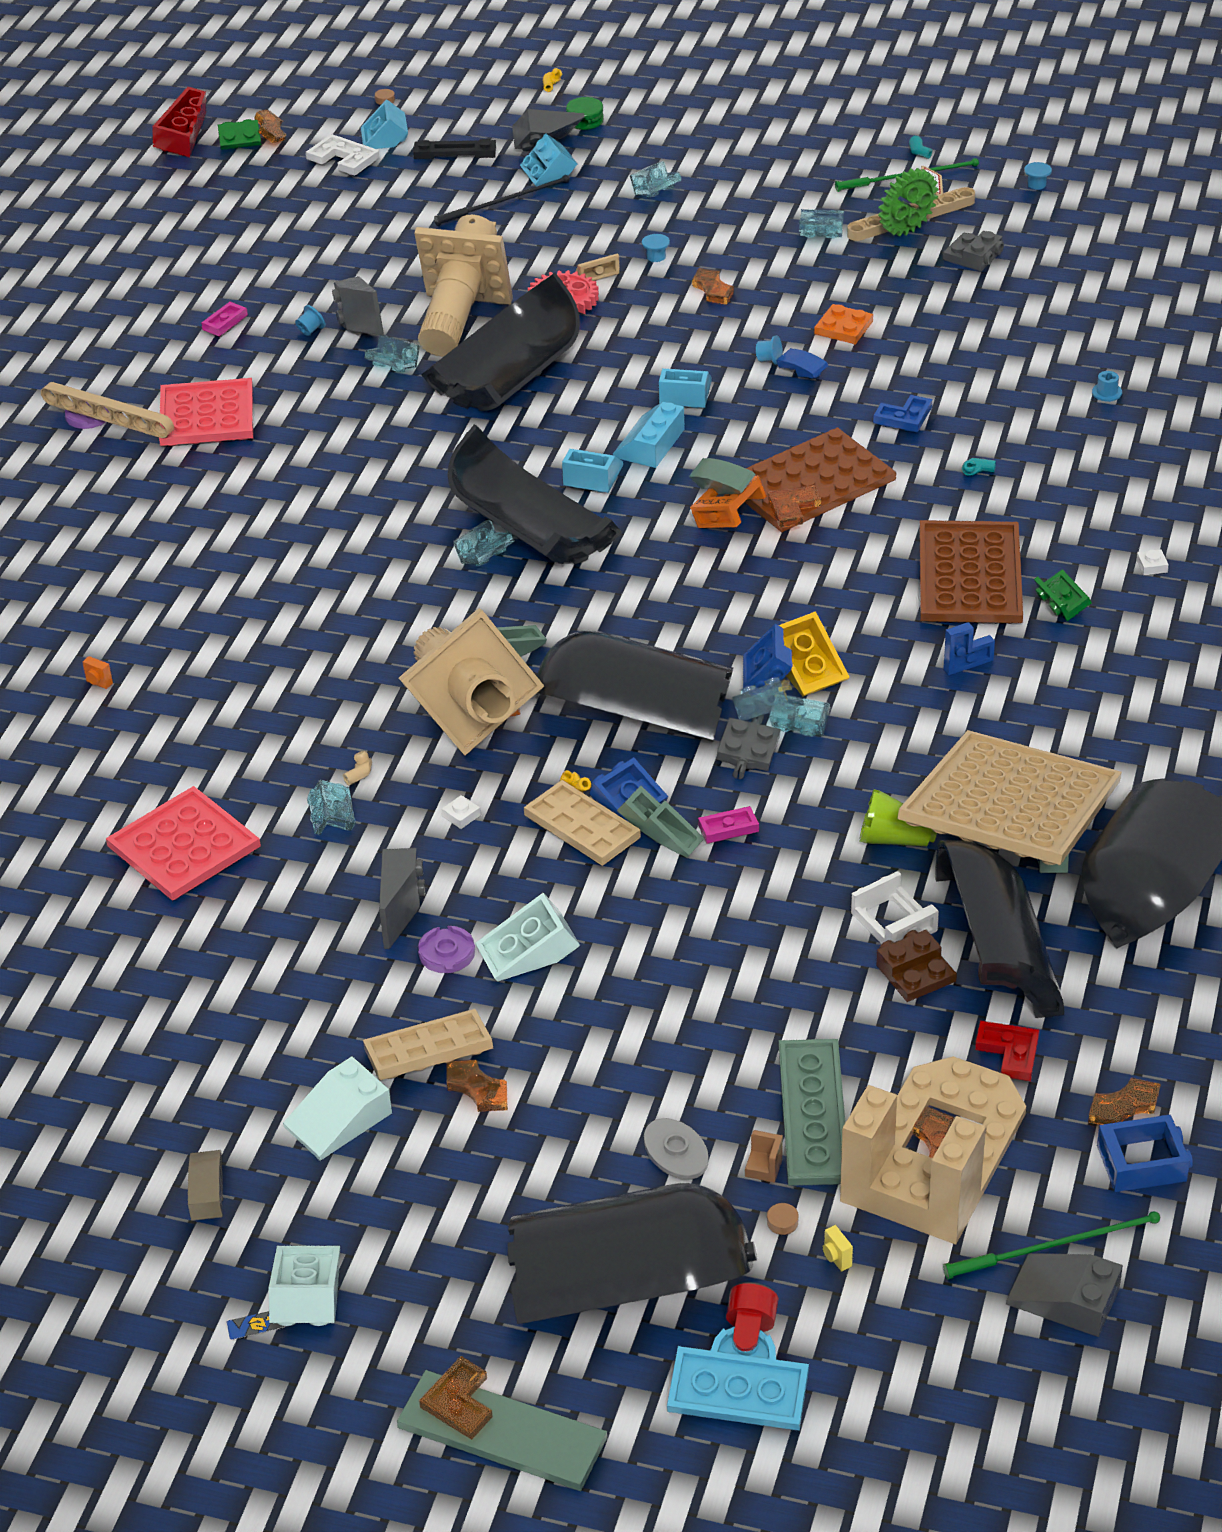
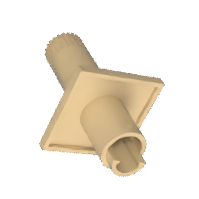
(456, 272)
(469, 679)

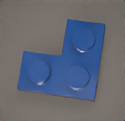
(908, 417)
(963, 652)

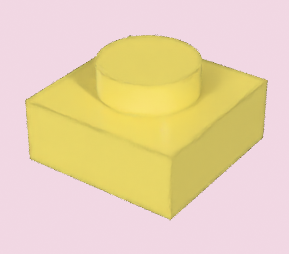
(837, 1248)

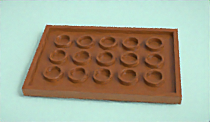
(830, 462)
(970, 572)

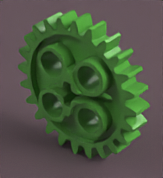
(918, 188)

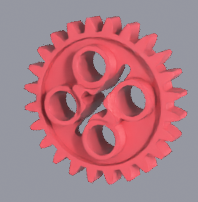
(581, 288)

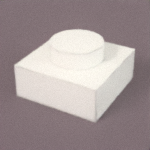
(1152, 562)
(461, 812)

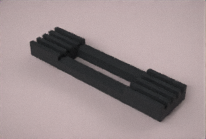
(480, 148)

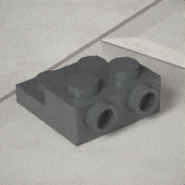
(973, 250)

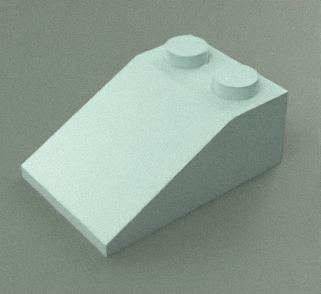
(527, 940)
(339, 1109)
(304, 1285)

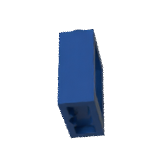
(1149, 1173)

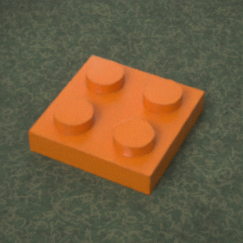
(843, 324)

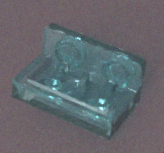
(652, 179)
(821, 223)
(394, 353)
(481, 544)
(759, 701)
(801, 715)
(330, 806)

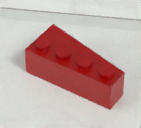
(181, 123)

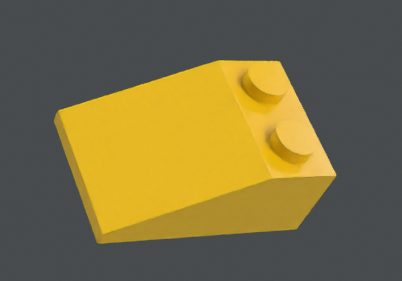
(813, 655)

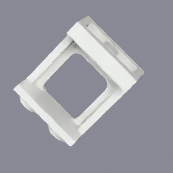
(890, 889)

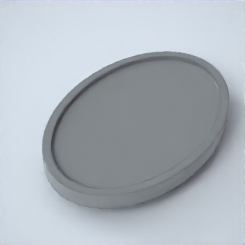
(676, 1148)

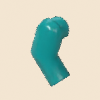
(917, 147)
(977, 465)

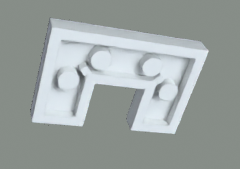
(355, 155)

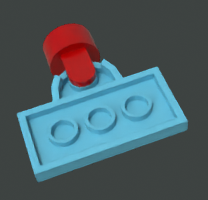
(741, 1371)

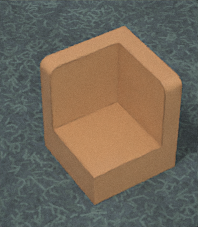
(764, 1156)

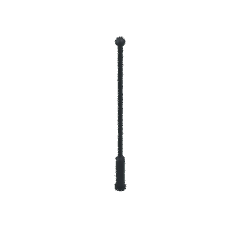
(439, 219)

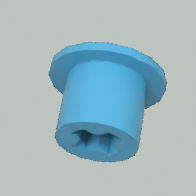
(1037, 174)
(655, 247)
(310, 320)
(769, 350)
(1107, 387)

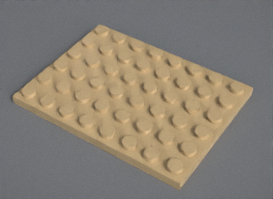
(1011, 797)

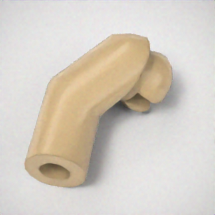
(361, 770)

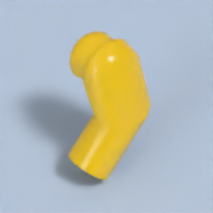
(551, 78)
(581, 784)

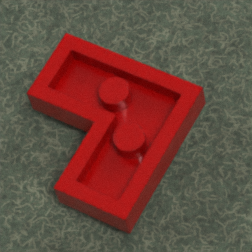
(1016, 1044)

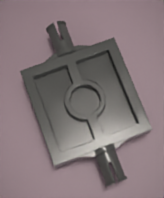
(748, 745)

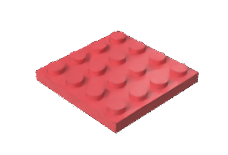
(208, 411)
(183, 842)

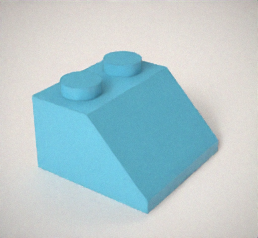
(385, 127)

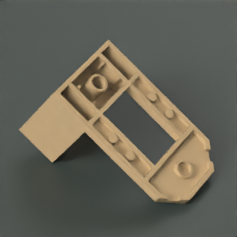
(920, 1190)

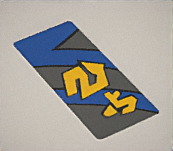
(251, 1325)

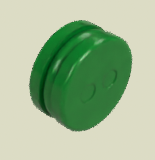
(592, 111)

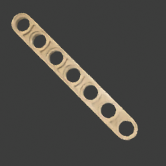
(944, 203)
(114, 407)

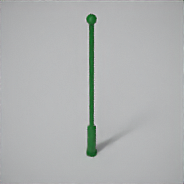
(866, 180)
(991, 1259)

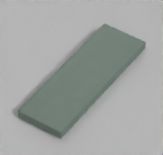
(812, 1110)
(514, 1436)

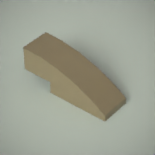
(205, 1185)

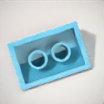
(653, 435)

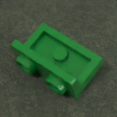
(239, 134)
(1063, 594)

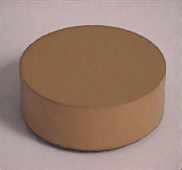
(383, 94)
(782, 1218)

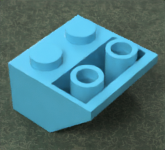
(548, 161)
(684, 387)
(590, 470)

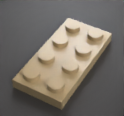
(582, 822)
(427, 1044)

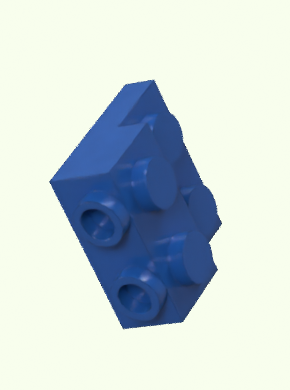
(767, 659)
(621, 782)

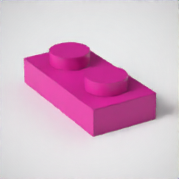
(224, 319)
(728, 824)

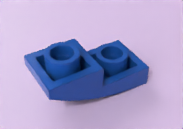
(803, 362)

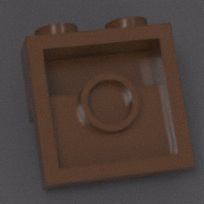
(915, 965)

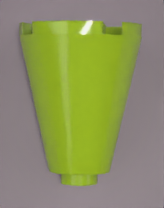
(883, 827)

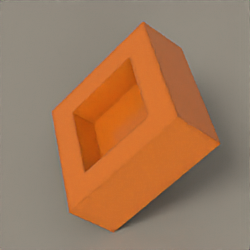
(97, 672)

